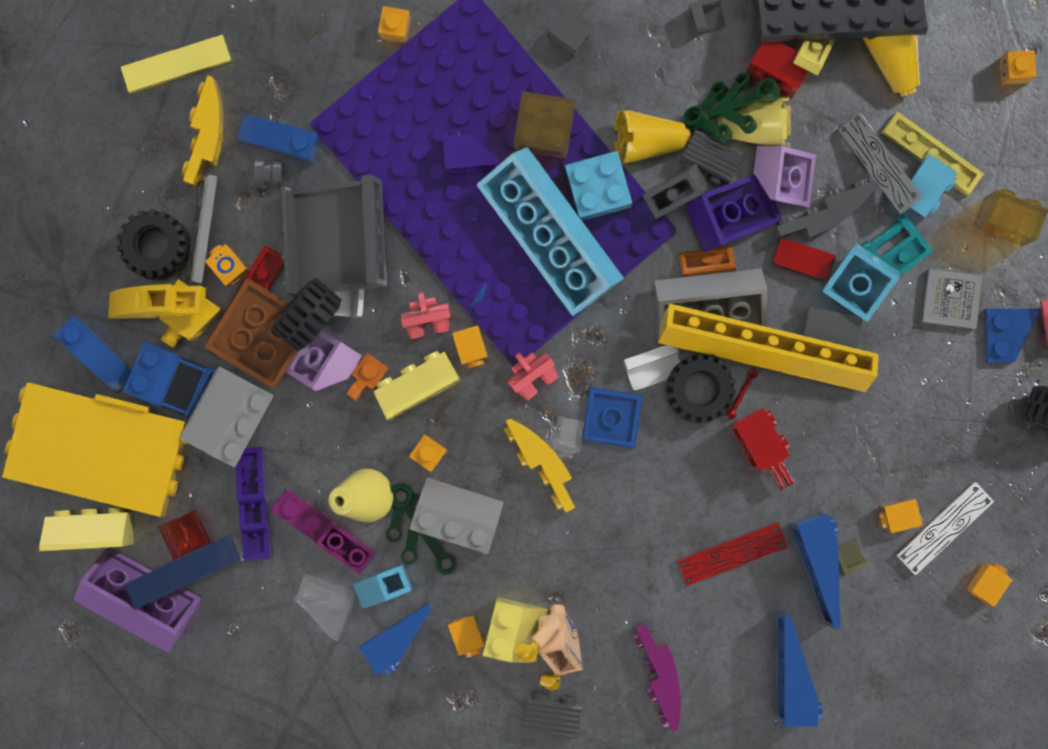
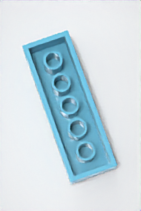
(549, 231)

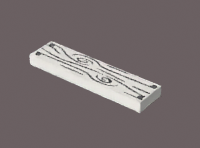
(944, 528)

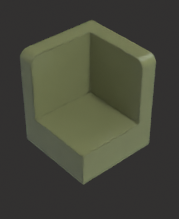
(850, 558)

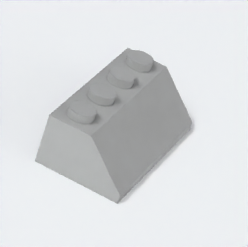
(727, 294)

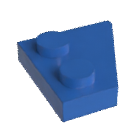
(1007, 332)

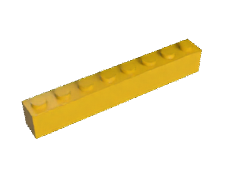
(768, 348)

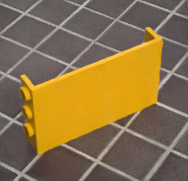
(95, 450)

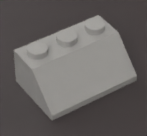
(226, 416)
(456, 515)

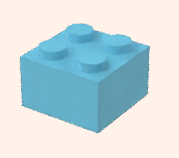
(598, 186)
(861, 282)

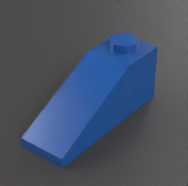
(279, 138)
(94, 353)
(390, 645)

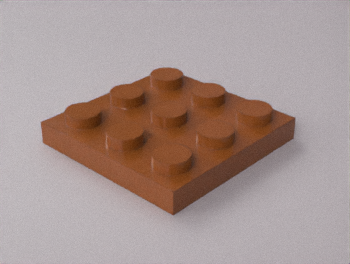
(247, 337)

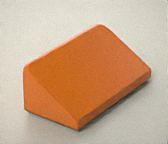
(711, 262)

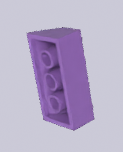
(156, 622)

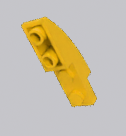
(209, 122)
(156, 301)
(537, 452)

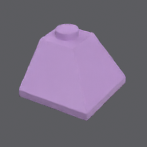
(785, 174)
(323, 362)

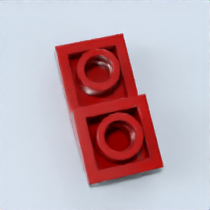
(804, 259)

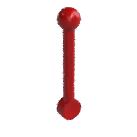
(752, 374)

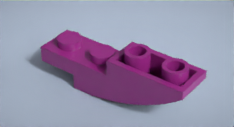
(323, 530)
(664, 686)

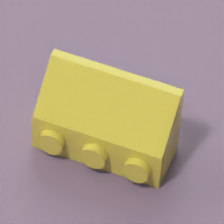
(416, 385)
(87, 530)

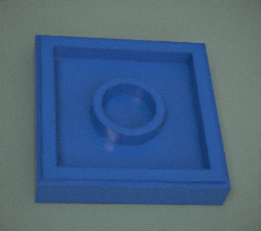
(612, 417)

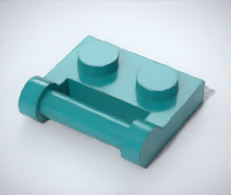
(907, 252)

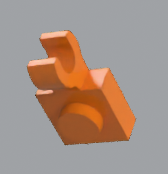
(368, 374)

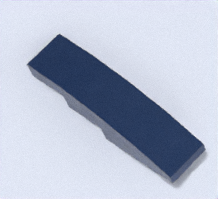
(181, 572)

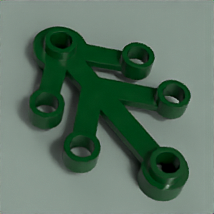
(700, 117)
(412, 538)

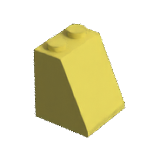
(510, 626)

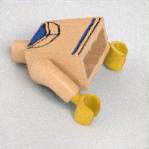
(556, 644)

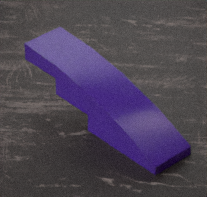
(253, 505)

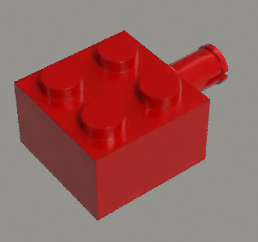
(763, 445)

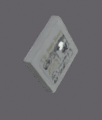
(951, 299)

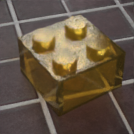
(544, 124)
(1011, 217)

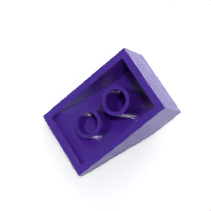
(732, 212)

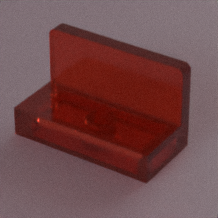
(184, 535)

